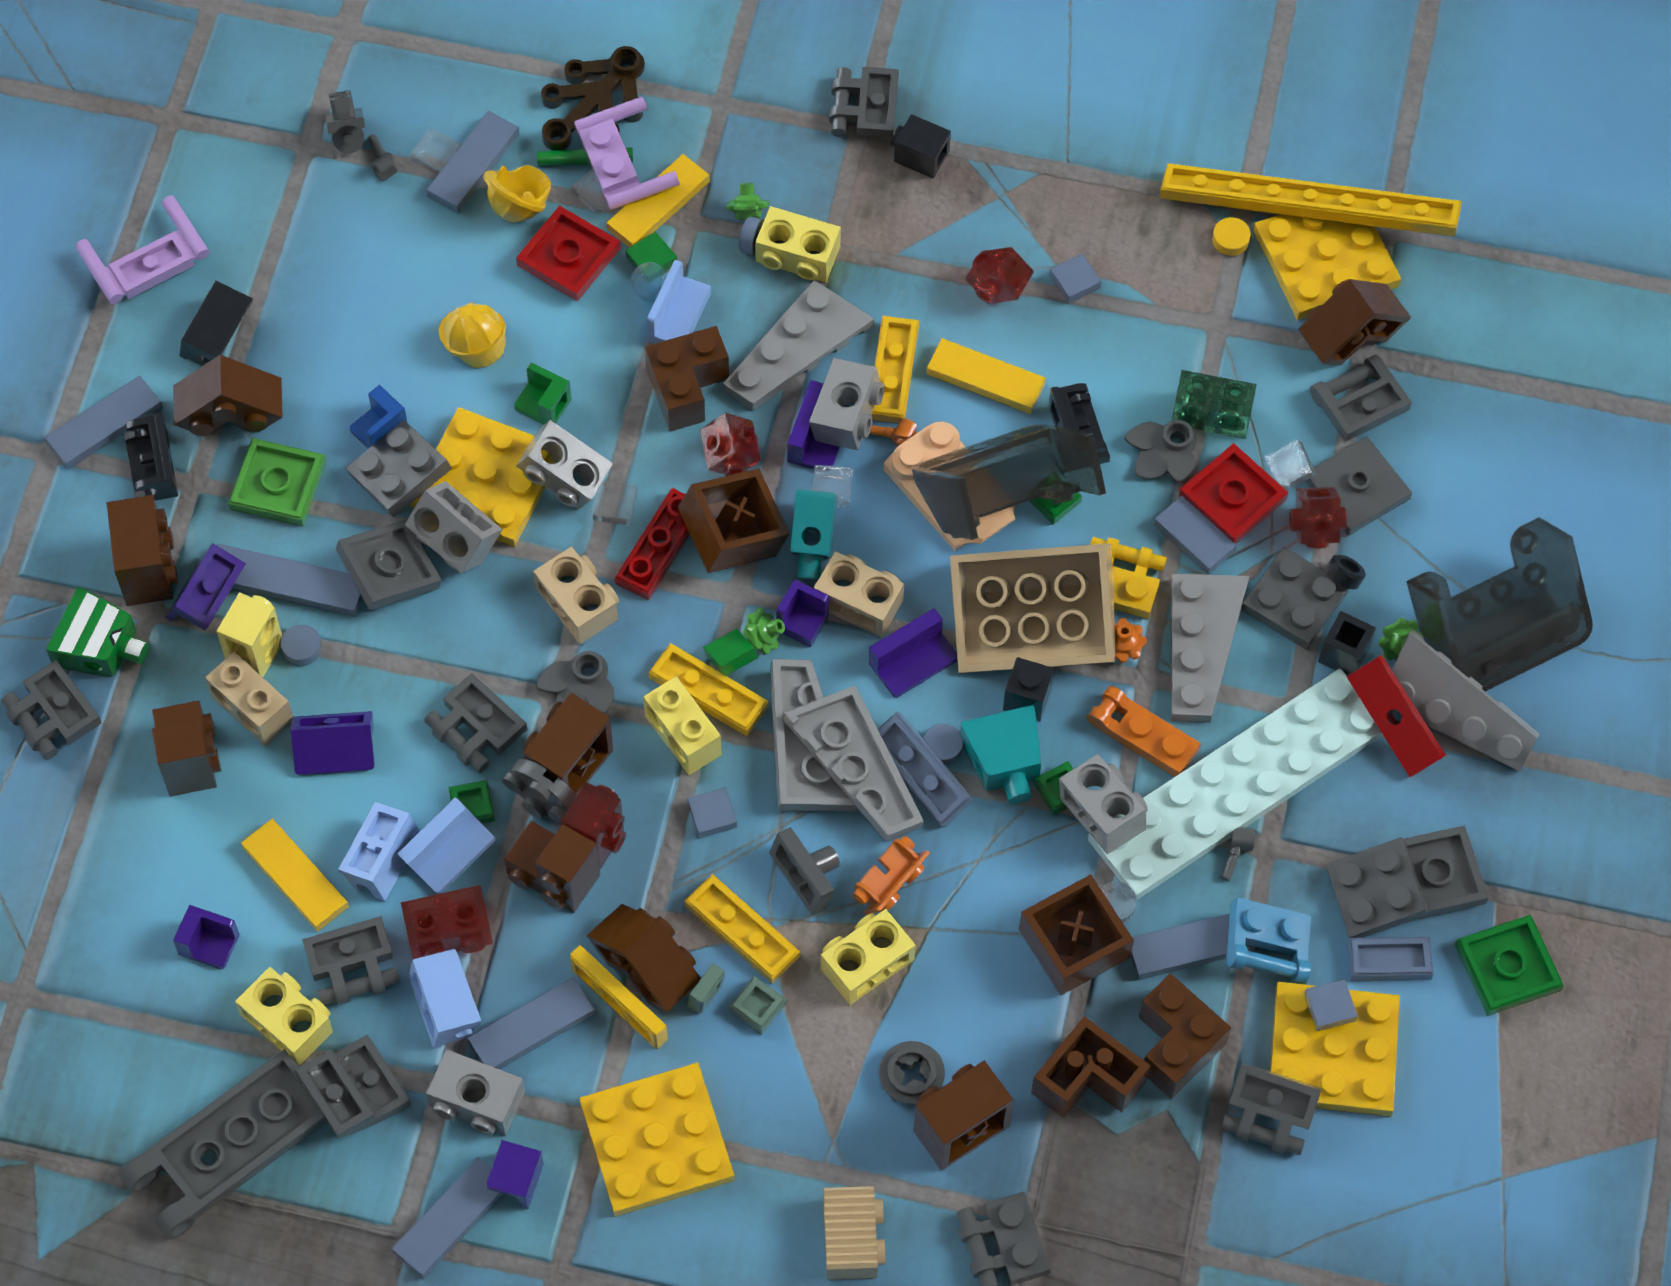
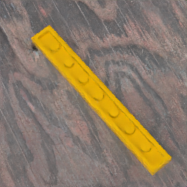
(1311, 199)

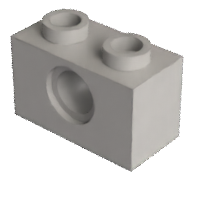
(846, 384)
(461, 1075)

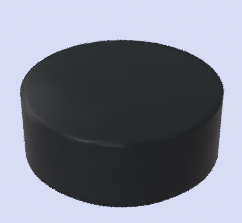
(1345, 571)

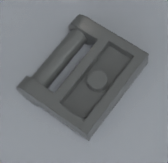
(1366, 406)

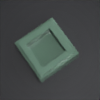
(706, 989)
(758, 1005)

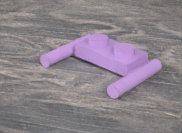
(611, 158)
(150, 263)

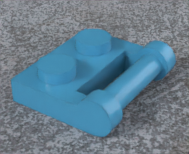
(1272, 930)

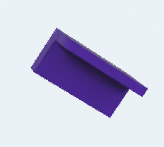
(801, 445)
(207, 587)
(912, 654)
(332, 742)

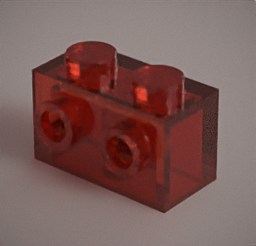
(598, 817)
(447, 922)

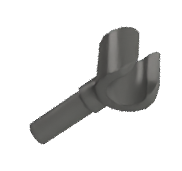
(384, 165)
(1243, 840)

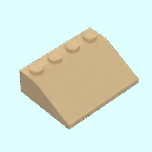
(1034, 607)

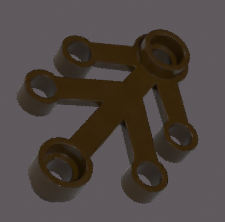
(592, 93)

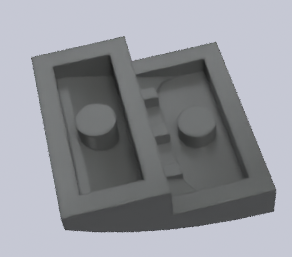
(353, 1087)

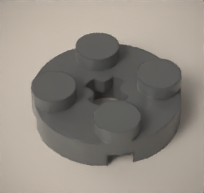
(539, 792)

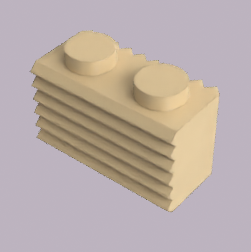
(851, 1233)

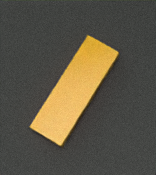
(648, 214)
(895, 366)
(986, 376)
(710, 689)
(295, 875)
(742, 928)
(618, 997)

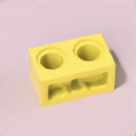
(800, 237)
(251, 632)
(682, 725)
(874, 962)
(277, 1021)

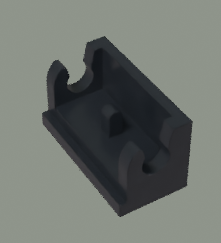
(214, 323)
(1077, 413)
(150, 457)

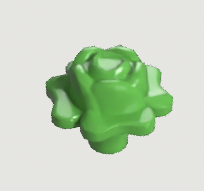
(747, 203)
(763, 630)
(1396, 636)

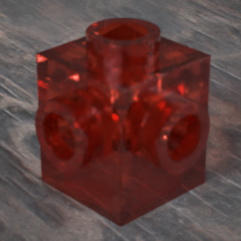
(999, 275)
(730, 444)
(1317, 517)

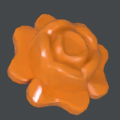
(1128, 640)

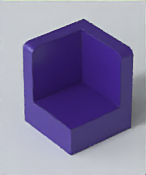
(803, 612)
(206, 937)
(516, 1172)

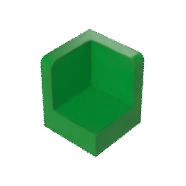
(544, 395)

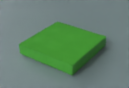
(277, 482)

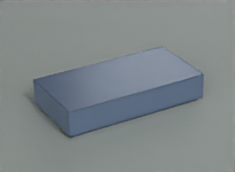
(1195, 535)
(1390, 958)

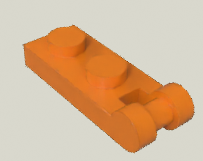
(1144, 732)

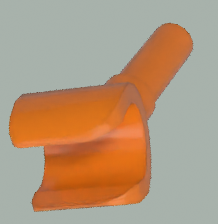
(898, 435)

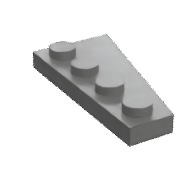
(796, 344)
(1202, 633)
(1460, 706)
(854, 754)
(799, 776)

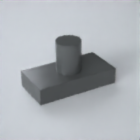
(805, 870)

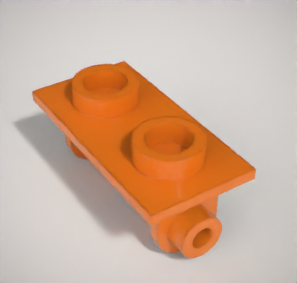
(881, 888)

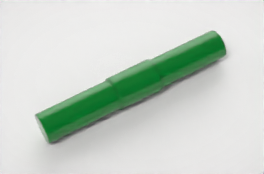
(568, 157)

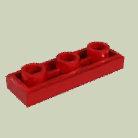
(650, 559)
(1408, 738)

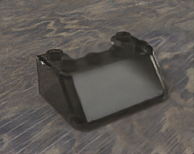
(1512, 617)

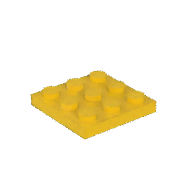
(1319, 254)
(486, 473)
(1347, 1061)
(656, 1139)

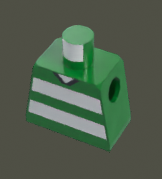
(95, 636)

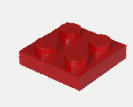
(568, 253)
(1234, 493)

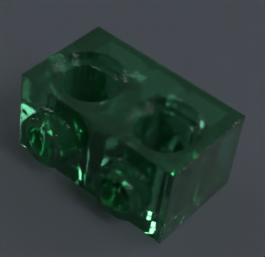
(1214, 403)

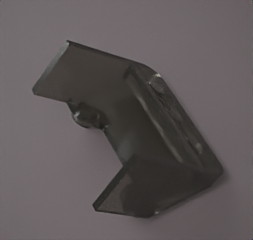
(1008, 472)

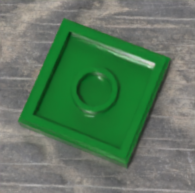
(1509, 965)

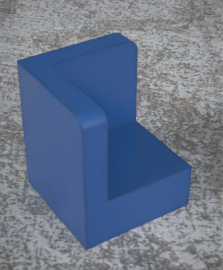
(380, 419)

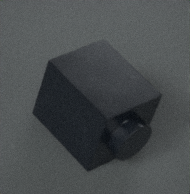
(921, 145)
(1346, 643)
(1028, 685)

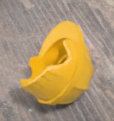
(517, 193)
(474, 334)

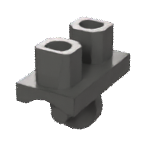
(345, 122)

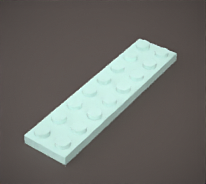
(1243, 781)

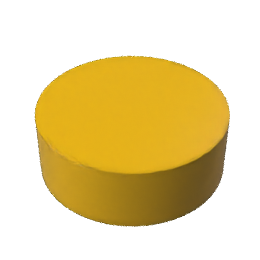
(1231, 236)

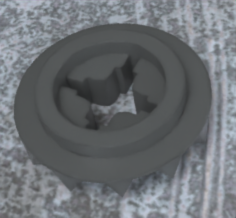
(907, 1056)

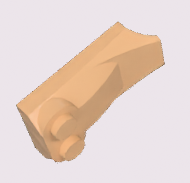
(929, 443)

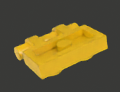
(1134, 590)

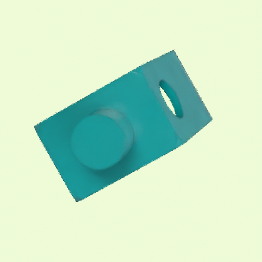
(813, 512)
(1004, 751)

